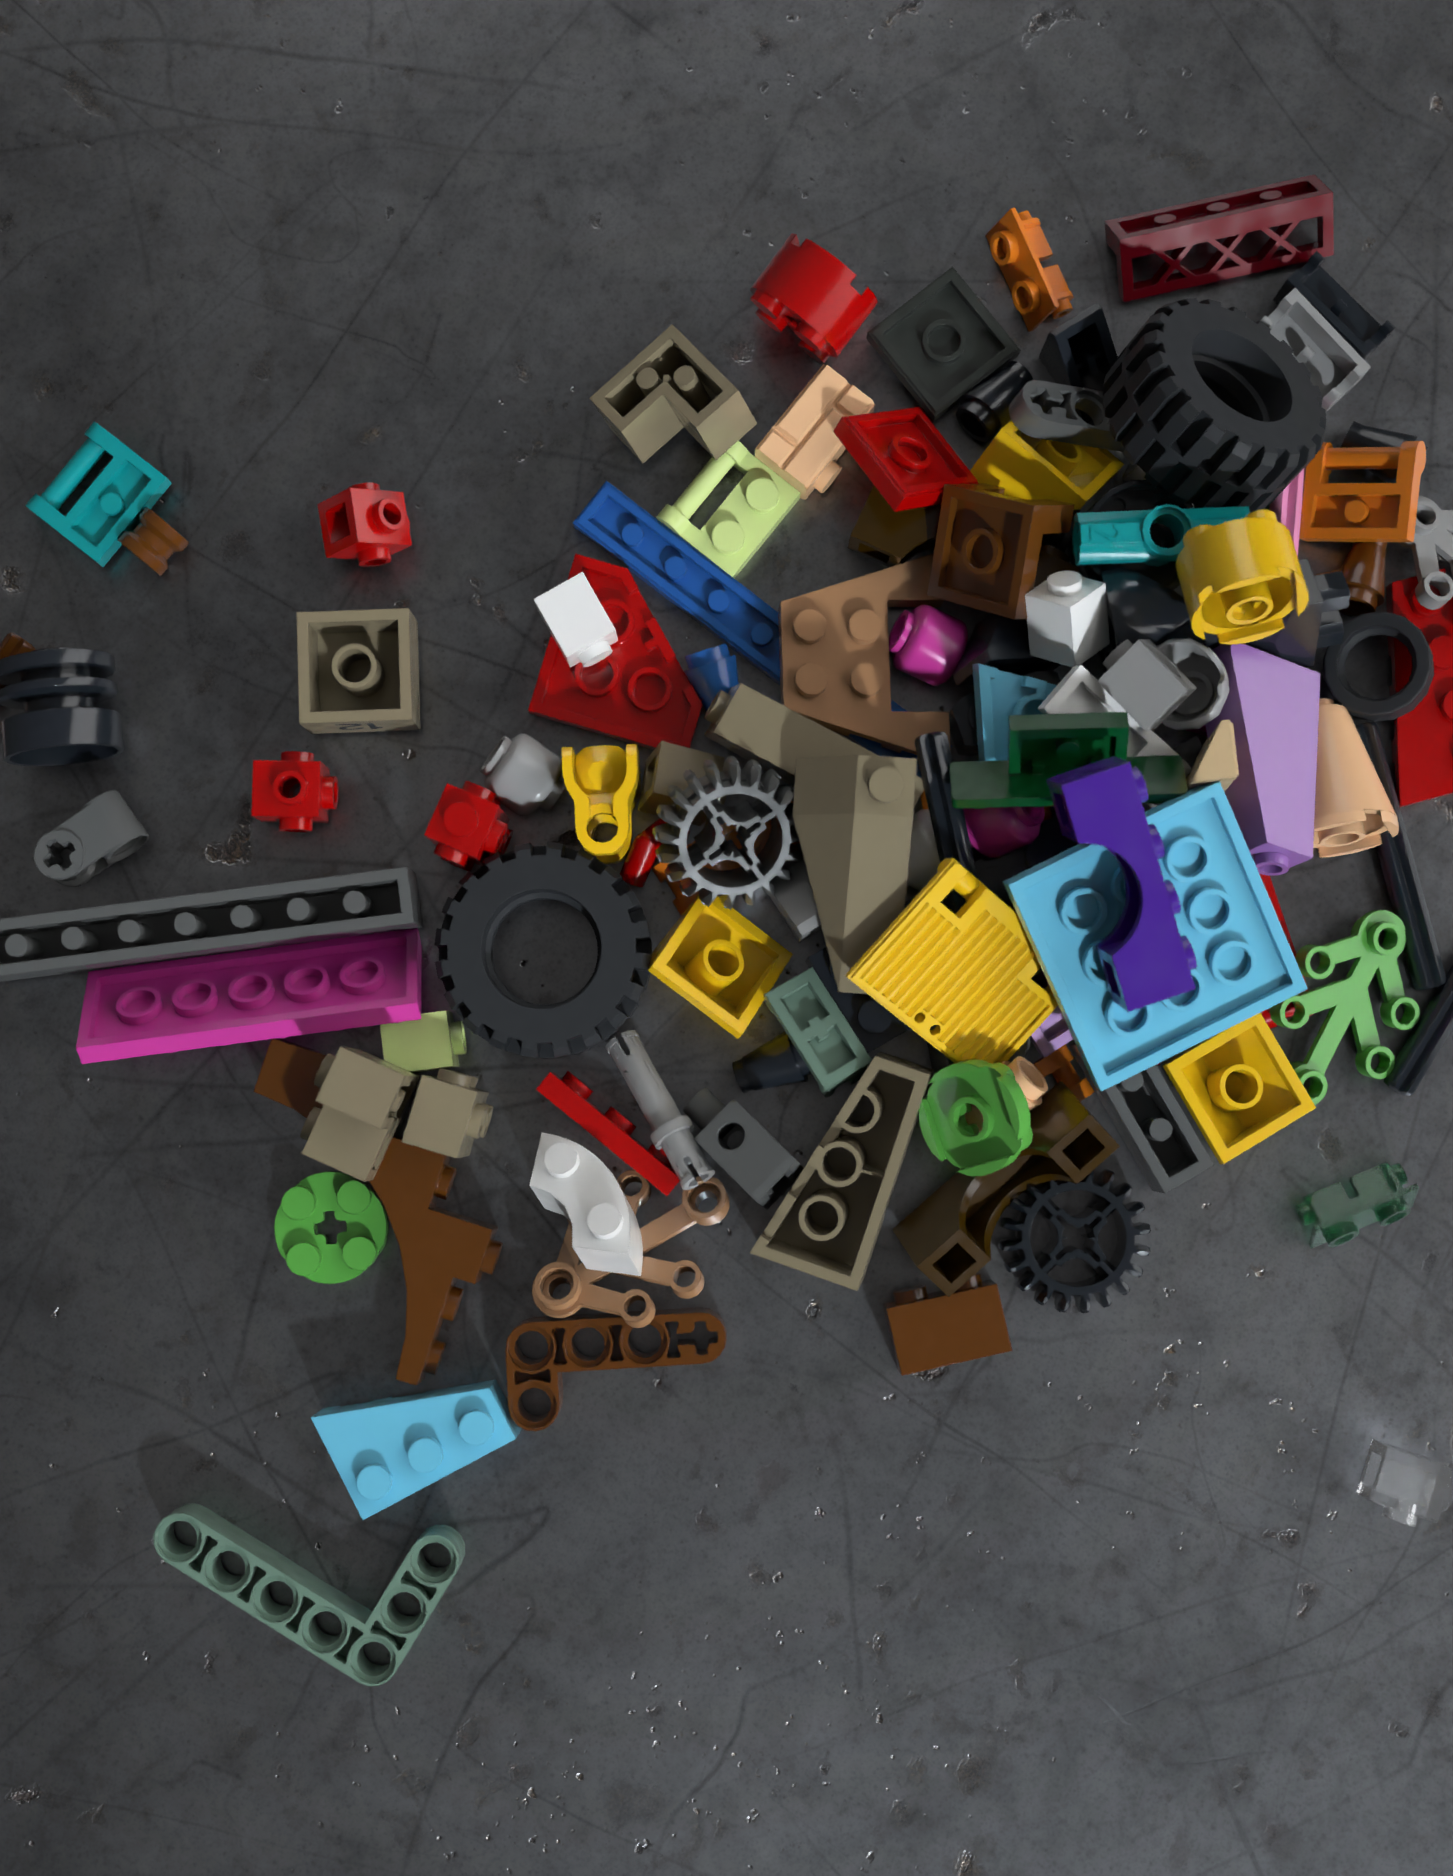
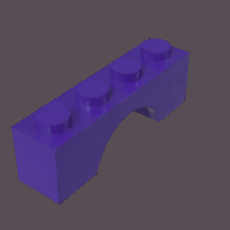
(1144, 952)

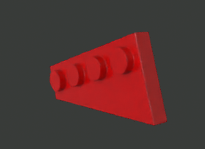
(1425, 735)

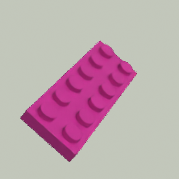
(251, 996)

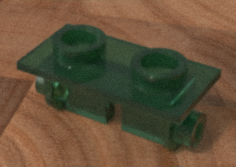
(1378, 1199)

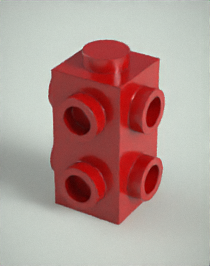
(468, 826)

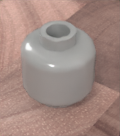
(523, 774)

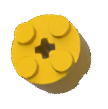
(1241, 578)

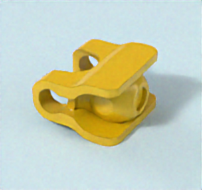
(604, 790)

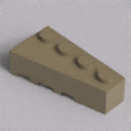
(845, 1188)

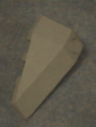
(856, 848)

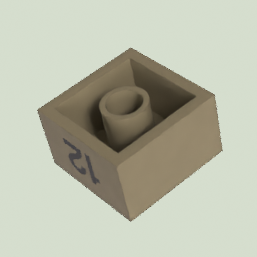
(358, 671)

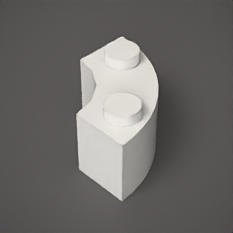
(586, 1192)

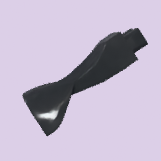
(1149, 610)

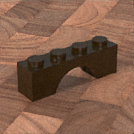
(901, 535)
(955, 1225)

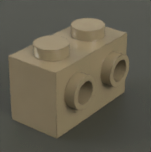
(448, 1114)

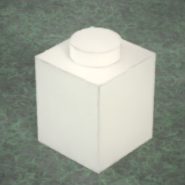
(1067, 618)
(577, 621)

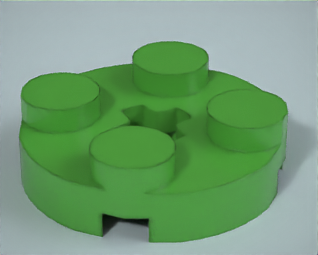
(1004, 1113)
(310, 1252)

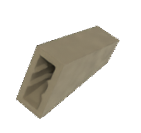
(774, 734)

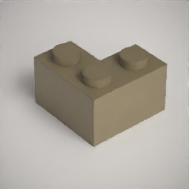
(672, 389)
(359, 1112)

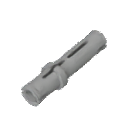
(669, 1127)

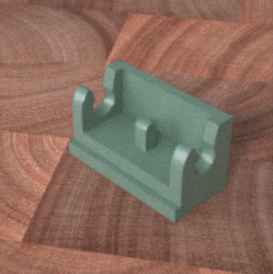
(818, 1031)

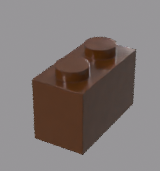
(946, 1330)

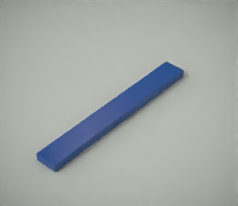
(693, 585)

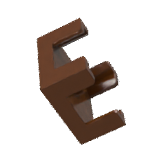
(991, 546)

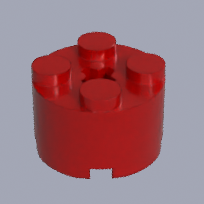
(812, 297)

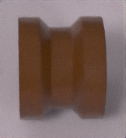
(153, 541)

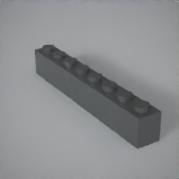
(208, 923)

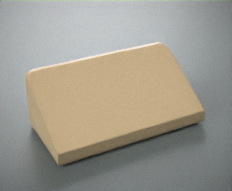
(1216, 759)

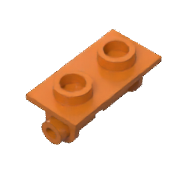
(1018, 249)

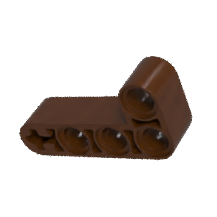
(617, 1353)

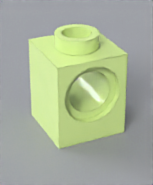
(424, 1042)

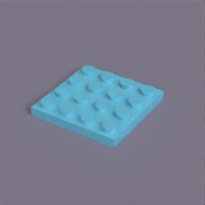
(1224, 913)

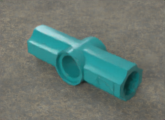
(1126, 535)

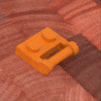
(1362, 509)

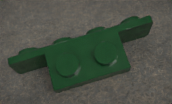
(1052, 745)

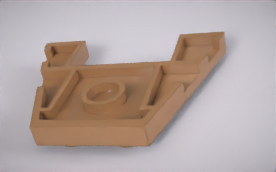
(839, 656)

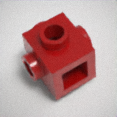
(365, 524)
(274, 788)

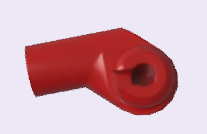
(641, 856)

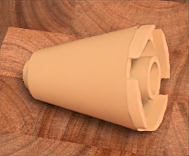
(1349, 793)

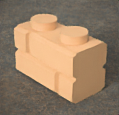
(803, 440)

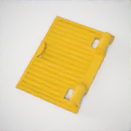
(958, 971)

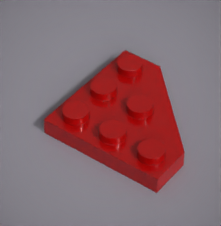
(634, 691)

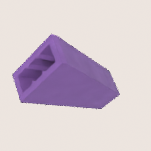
(1276, 750)

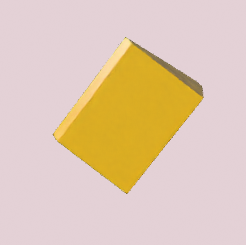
(719, 963)
(1239, 1087)

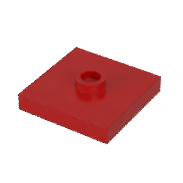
(903, 456)

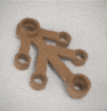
(584, 1294)

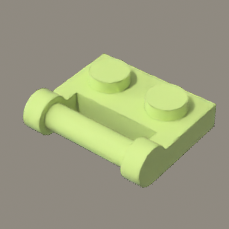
(744, 516)

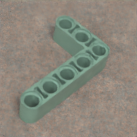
(310, 1592)

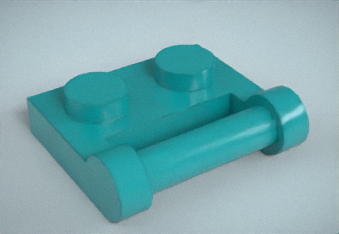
(109, 503)

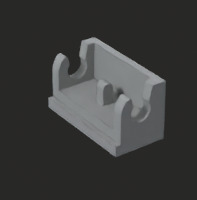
(1316, 343)

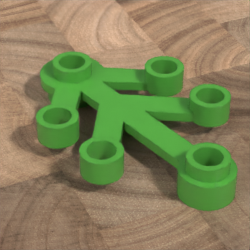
(1350, 999)

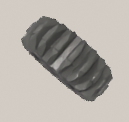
(710, 844)

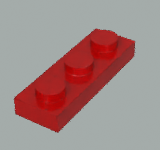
(610, 1129)

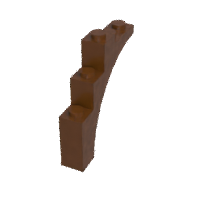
(433, 1241)

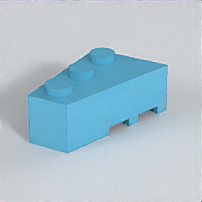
(412, 1440)

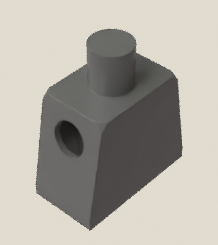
(758, 1163)

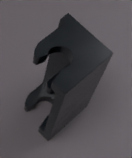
(1337, 307)

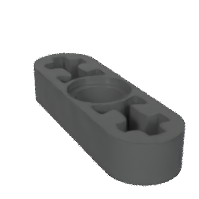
(1049, 413)

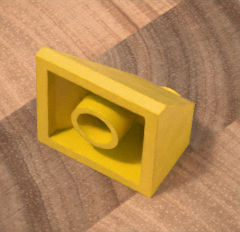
(1044, 468)

